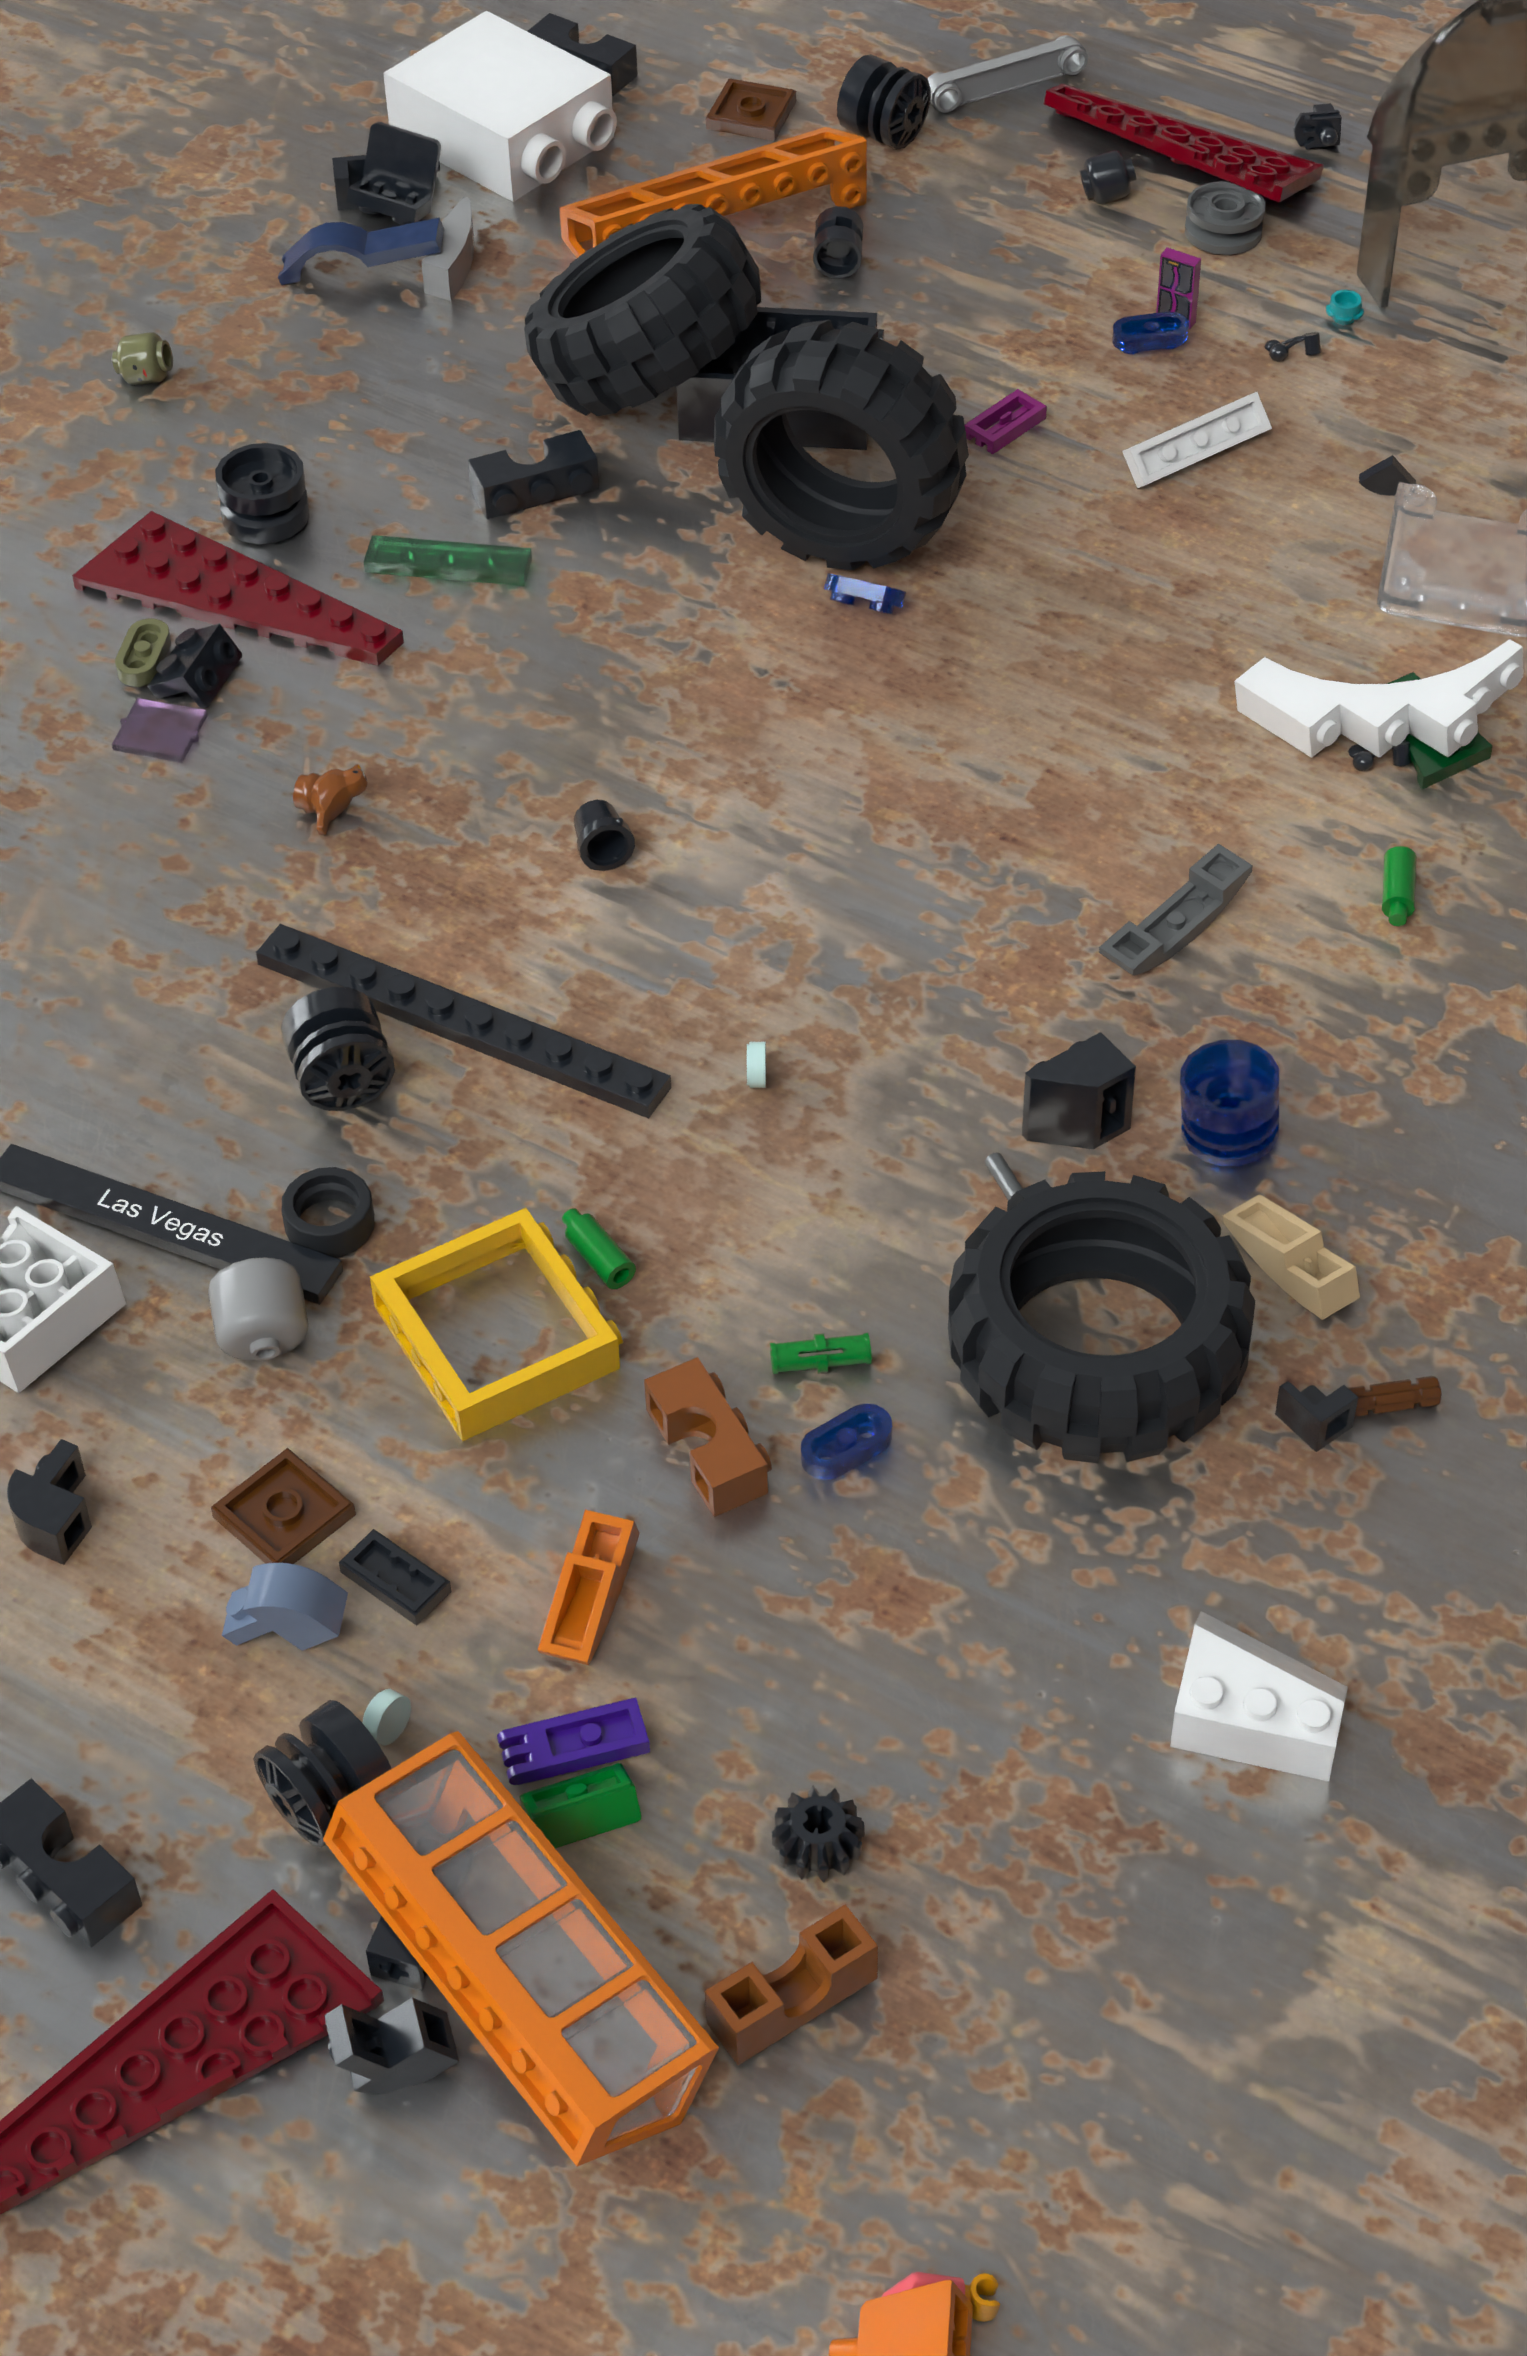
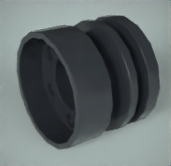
(883, 101)
(337, 1048)
(315, 1774)

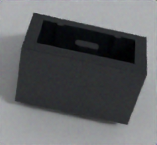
(1079, 1096)

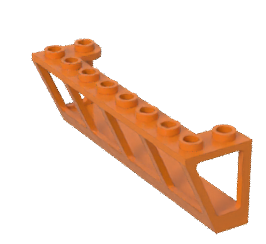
(729, 184)

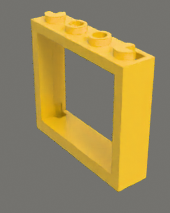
(526, 1388)

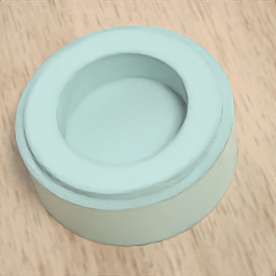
(756, 1064)
(387, 1716)

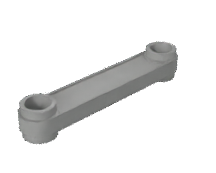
(1007, 73)

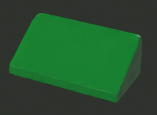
(583, 1805)

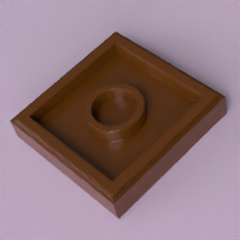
(751, 109)
(283, 1510)

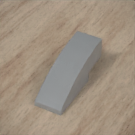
(447, 270)

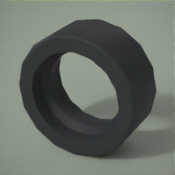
(322, 1185)

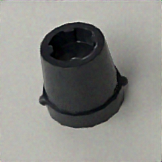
(602, 836)

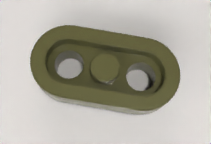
(141, 652)

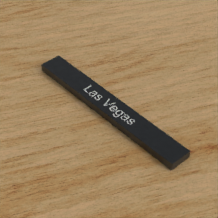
(156, 1218)

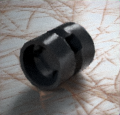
(838, 242)

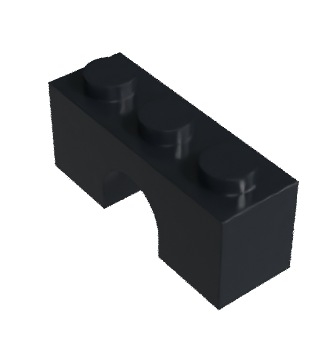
(607, 54)
(509, 487)
(85, 1894)

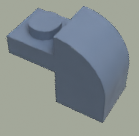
(286, 1600)

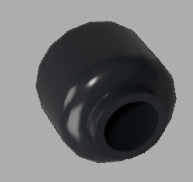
(1107, 177)

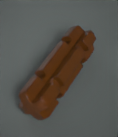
(1397, 1395)

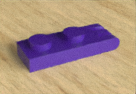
(573, 1742)

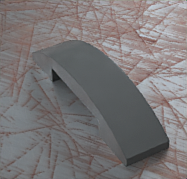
(1182, 916)

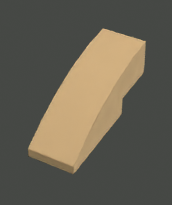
(1294, 1256)

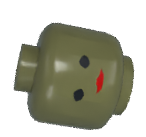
(143, 358)

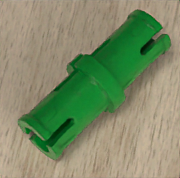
(855, 1351)

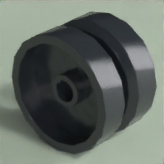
(262, 493)

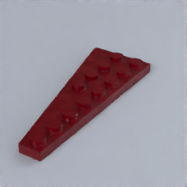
(1224, 156)
(216, 585)
(202, 2031)

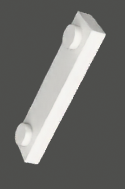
(1196, 439)

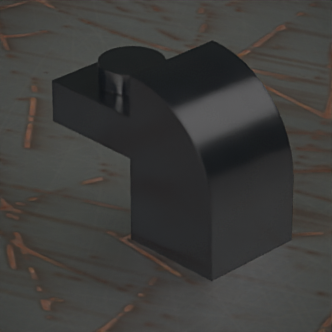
(45, 1508)
(394, 2050)

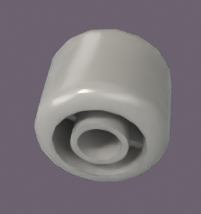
(258, 1308)

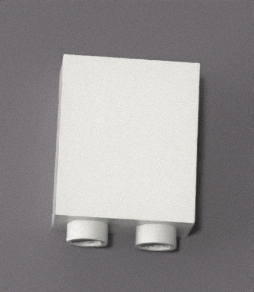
(502, 104)

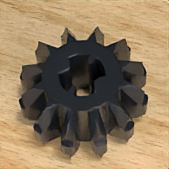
(818, 1833)

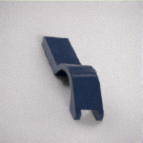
(370, 247)

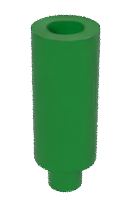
(1399, 884)
(598, 1249)

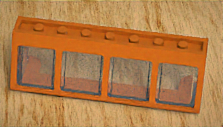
(522, 1950)

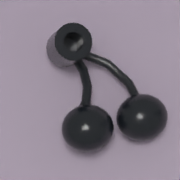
(1279, 351)
(1364, 760)

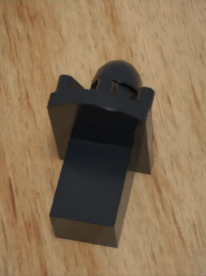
(1318, 127)

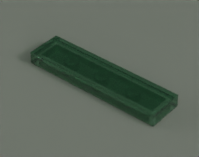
(448, 560)

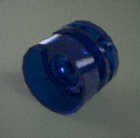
(1229, 1102)

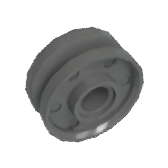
(1224, 218)

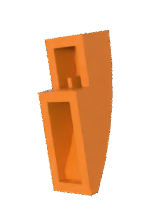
(589, 1587)

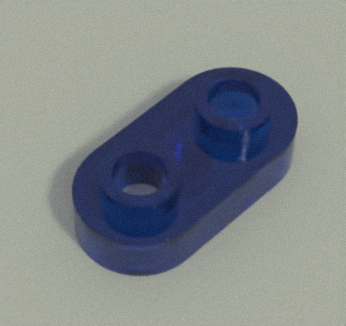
(1150, 332)
(847, 589)
(843, 1441)

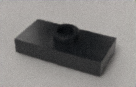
(395, 1577)

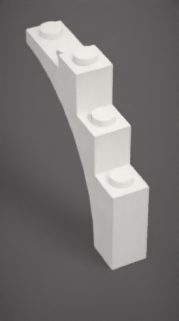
(1378, 716)

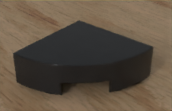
(1385, 477)

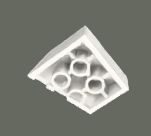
(49, 1297)
(1255, 1704)

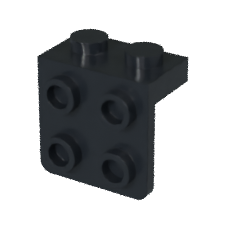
(397, 174)

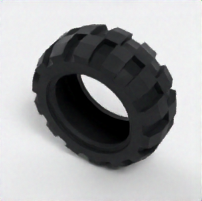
(643, 310)
(878, 391)
(1089, 1399)

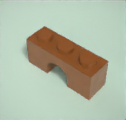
(693, 1404)
(828, 1966)

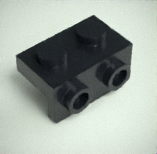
(197, 665)

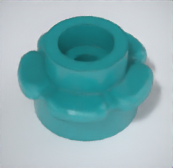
(1345, 307)

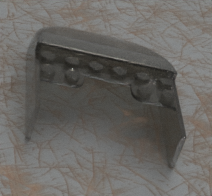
(1444, 107)

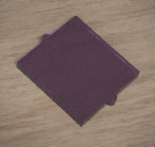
(159, 730)

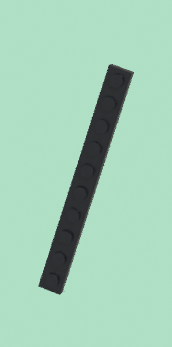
(468, 1021)

